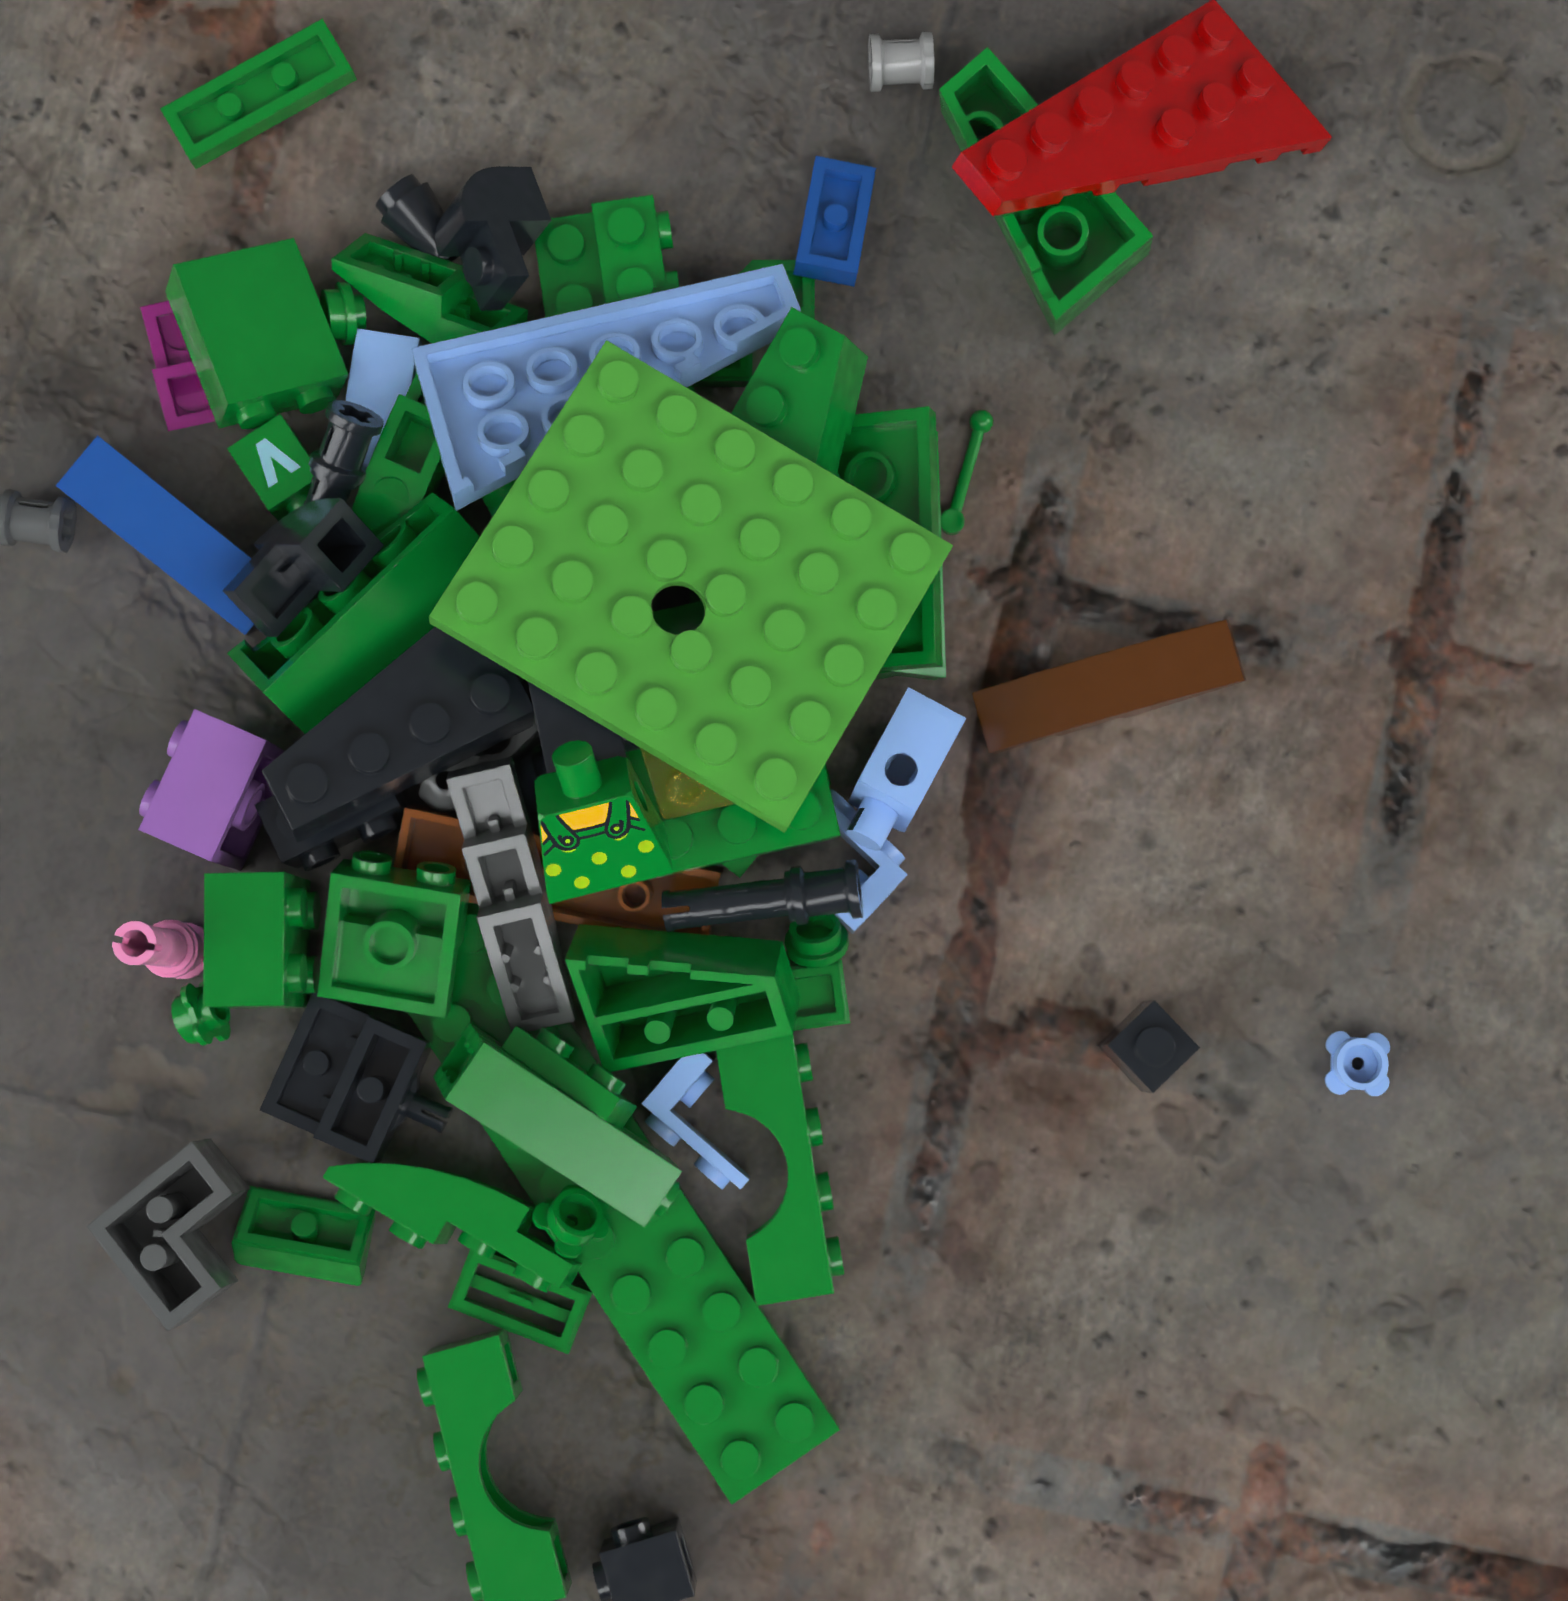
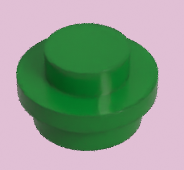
(343, 312)
(818, 942)

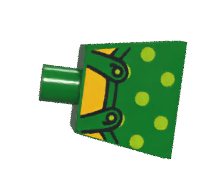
(596, 825)

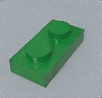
(593, 1089)

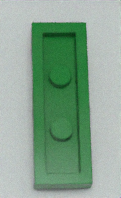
(258, 94)

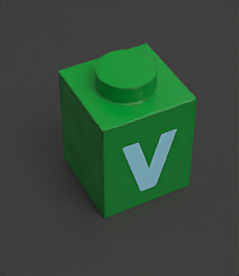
(275, 465)

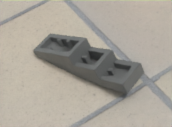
(511, 895)

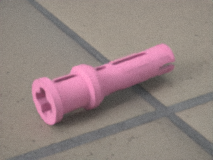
(165, 948)

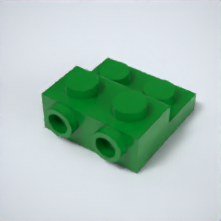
(604, 255)
(393, 934)

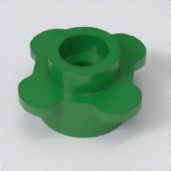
(196, 1022)
(582, 1209)

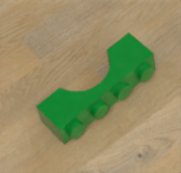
(790, 1249)
(512, 1550)

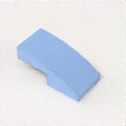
(380, 372)

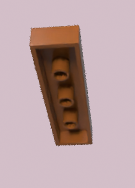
(439, 838)

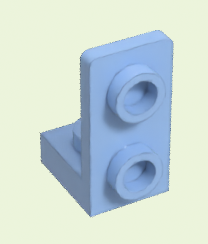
(885, 861)
(687, 1083)

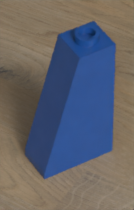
(157, 526)

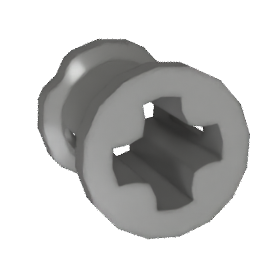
(901, 61)

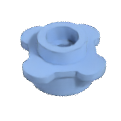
(1373, 1053)

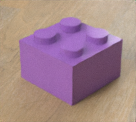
(210, 790)

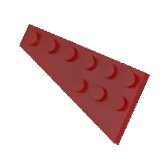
(1151, 116)

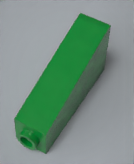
(556, 1127)

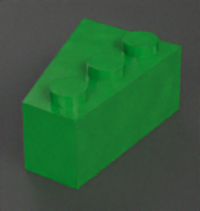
(806, 390)
(678, 992)

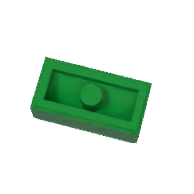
(303, 1236)

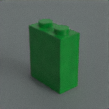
(256, 333)

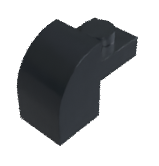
(491, 228)
(303, 553)

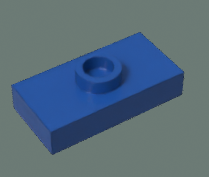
(834, 221)

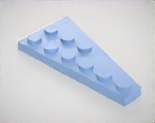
(505, 386)

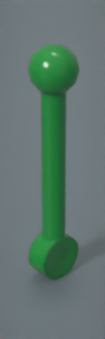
(952, 519)

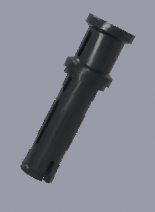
(340, 460)
(795, 895)

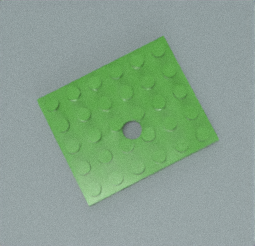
(669, 490)

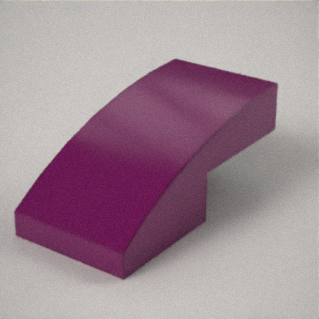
(175, 375)

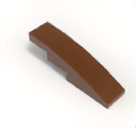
(1109, 686)

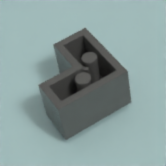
(158, 1236)

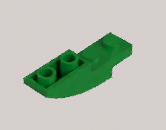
(403, 464)
(434, 1202)

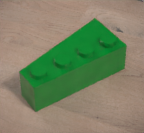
(1063, 249)
(358, 632)

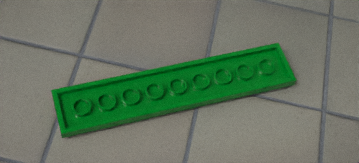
(665, 1287)

